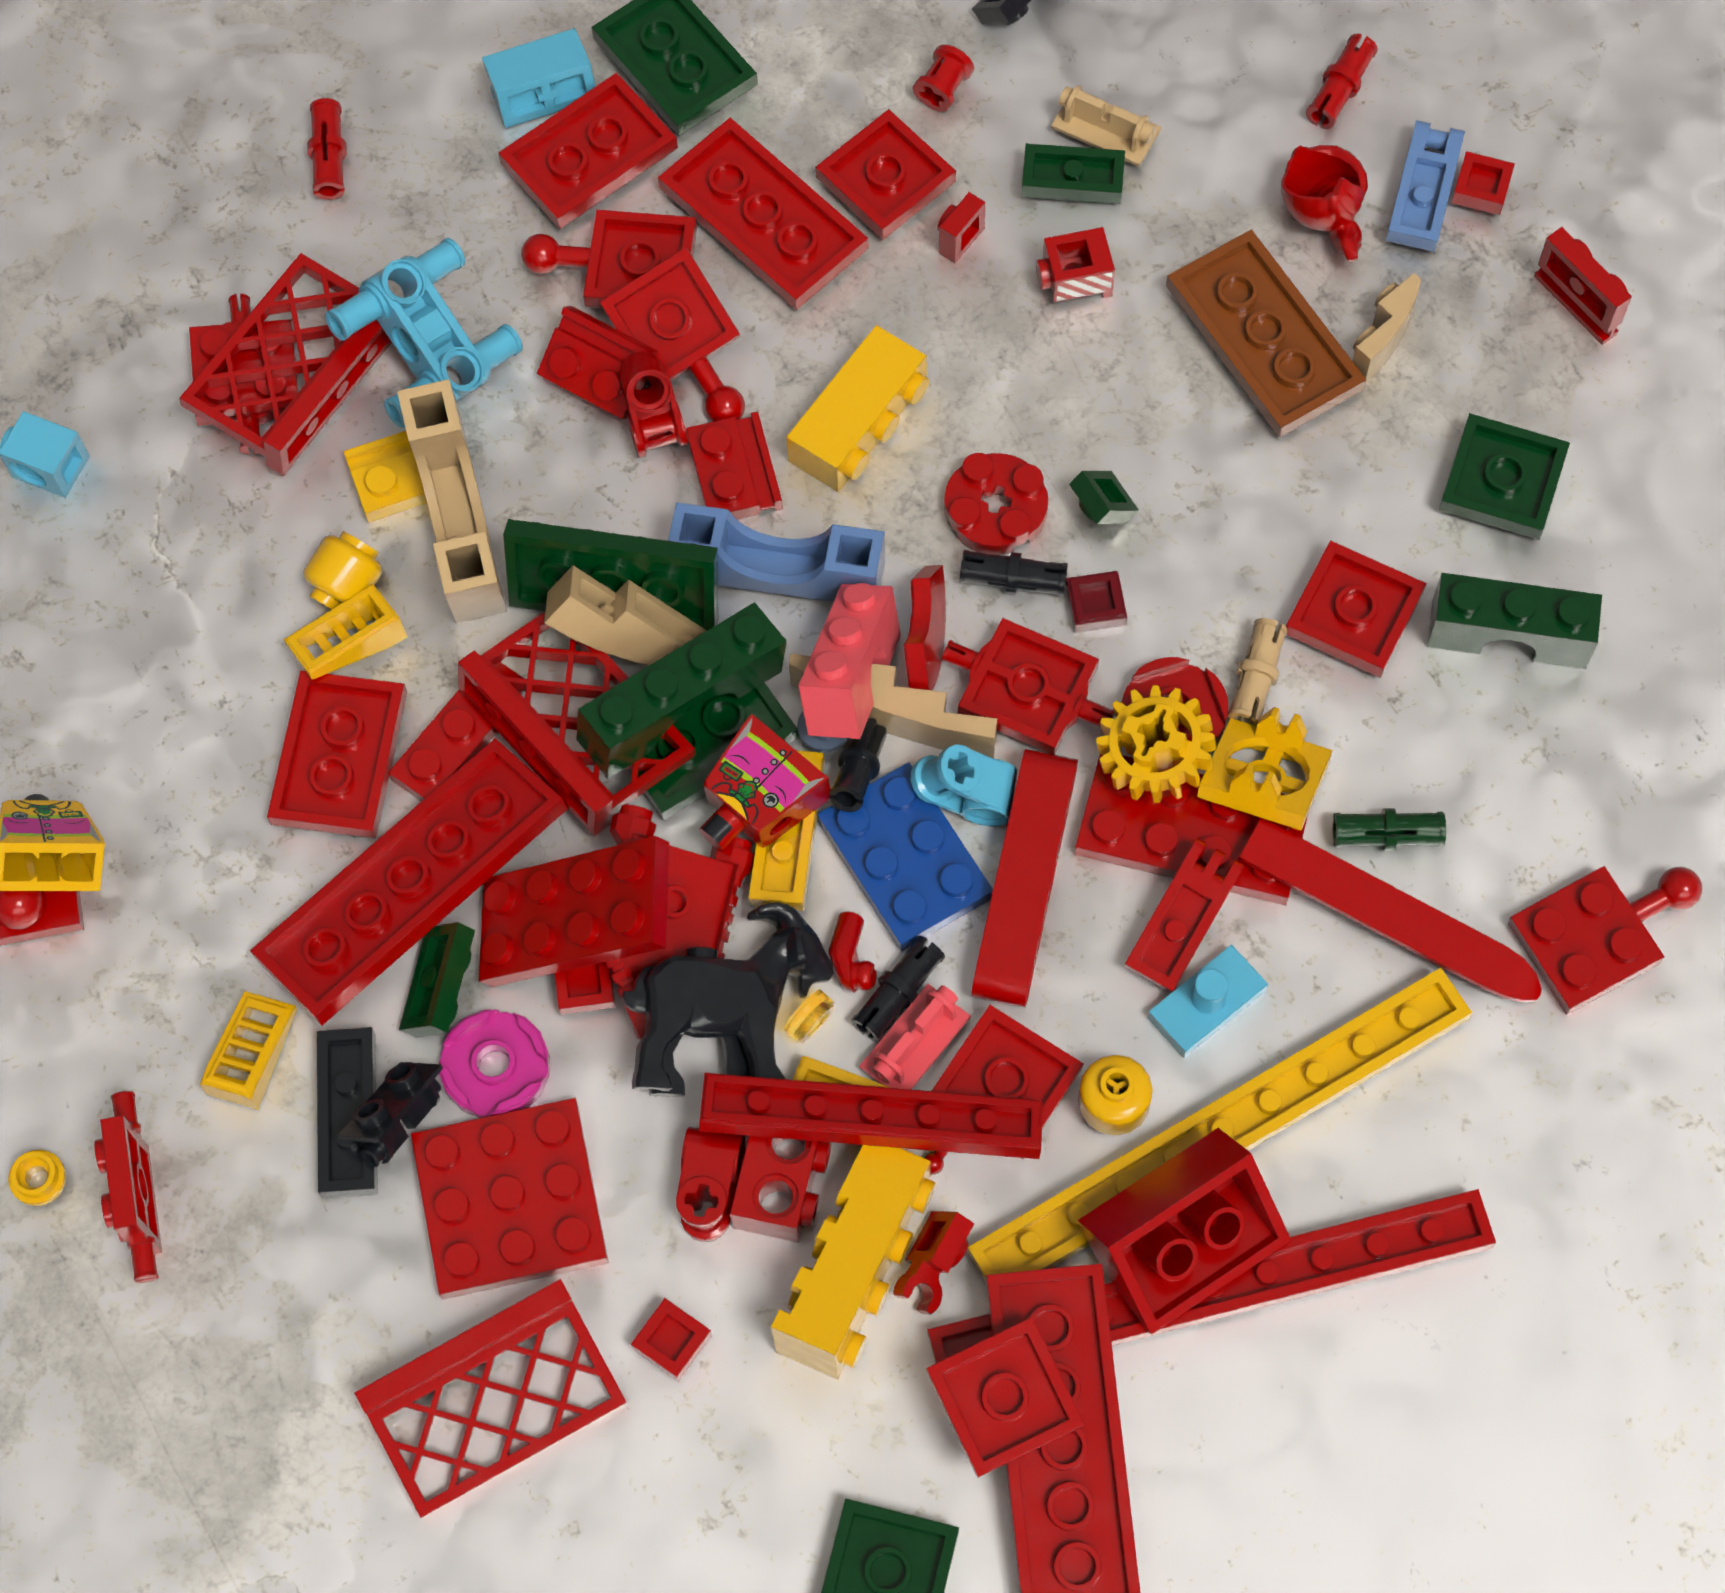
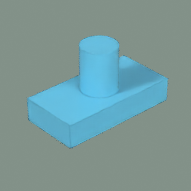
(1207, 1001)

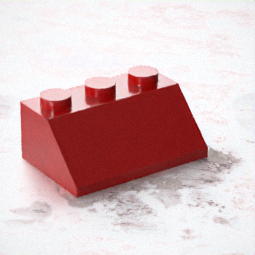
(1185, 1229)

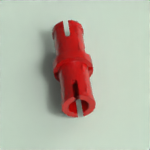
(1341, 81)
(327, 138)

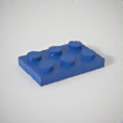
(906, 859)

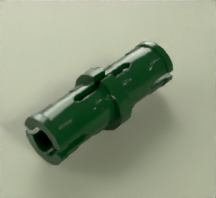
(1389, 829)

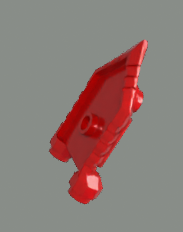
(697, 903)

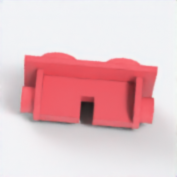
(916, 1039)

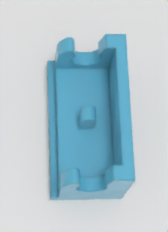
(539, 77)

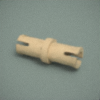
(1257, 671)

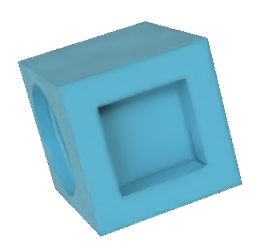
(43, 454)

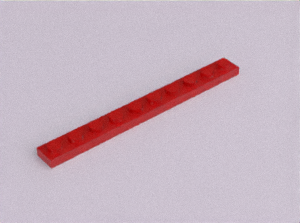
(1301, 1268)

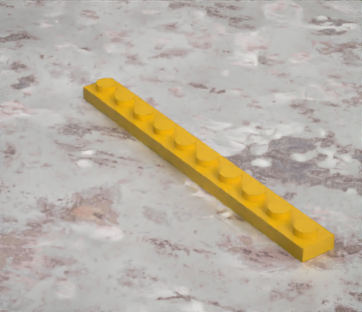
(1246, 1114)

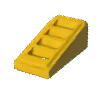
(352, 613)
(248, 1092)

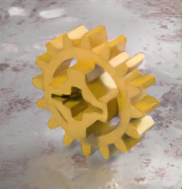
(1165, 763)

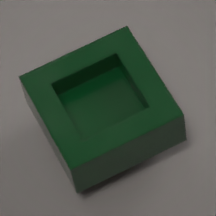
(1103, 497)

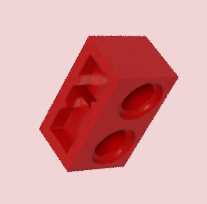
(768, 1173)

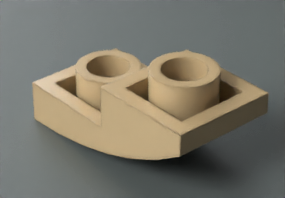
(1389, 326)

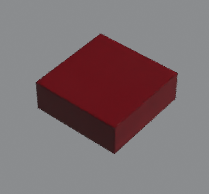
(1096, 601)

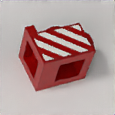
(1076, 265)

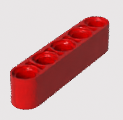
(1024, 878)

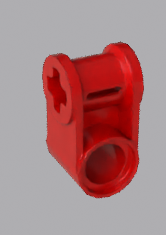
(652, 412)
(708, 1174)

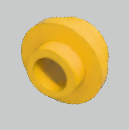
(26, 1167)

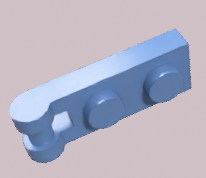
(1425, 187)

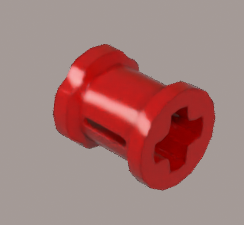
(943, 77)

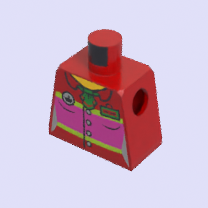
(760, 788)

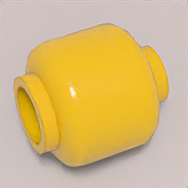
(341, 569)
(1115, 1112)

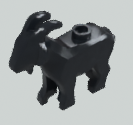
(723, 999)

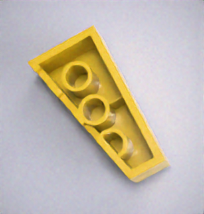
(853, 1259)

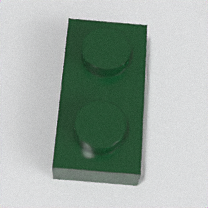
(1073, 173)
(437, 980)

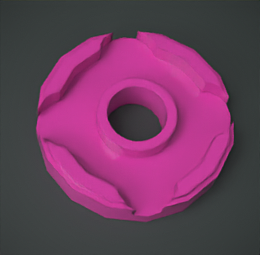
(488, 1033)

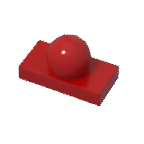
(38, 914)

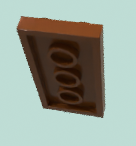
(1265, 333)

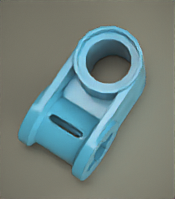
(966, 784)

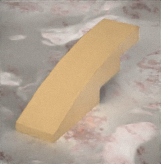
(917, 713)

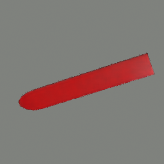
(1390, 912)

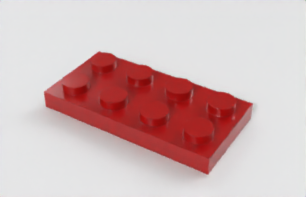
(763, 213)
(1161, 834)
(575, 912)

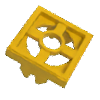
(1265, 798)

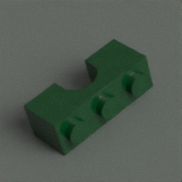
(1553, 621)

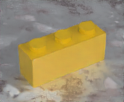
(858, 409)

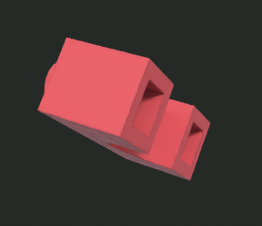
(837, 679)

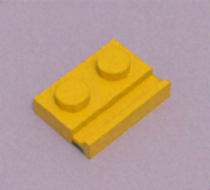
(386, 476)

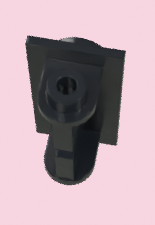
(406, 1095)

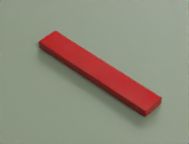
(871, 1116)

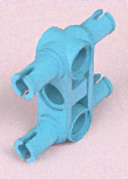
(423, 324)

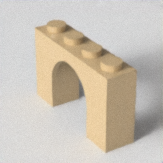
(453, 501)

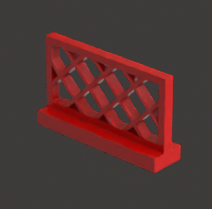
(323, 392)
(533, 734)
(467, 1352)

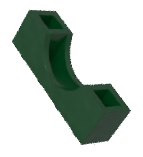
(637, 712)

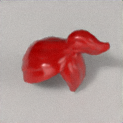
(1325, 192)

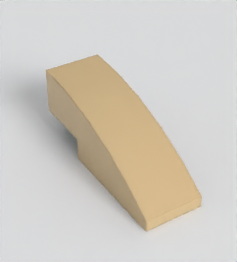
(621, 623)

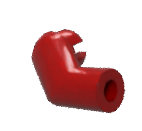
(844, 956)

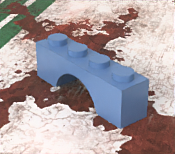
(782, 565)

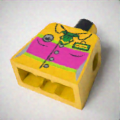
(49, 846)

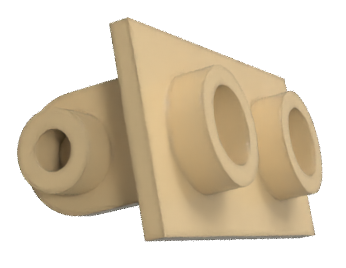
(1104, 125)

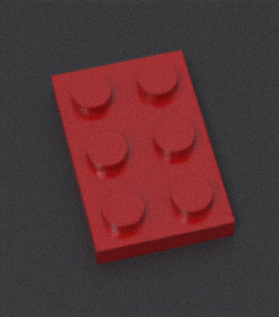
(588, 150)
(337, 754)

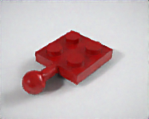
(620, 250)
(682, 320)
(1593, 938)

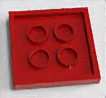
(509, 1198)

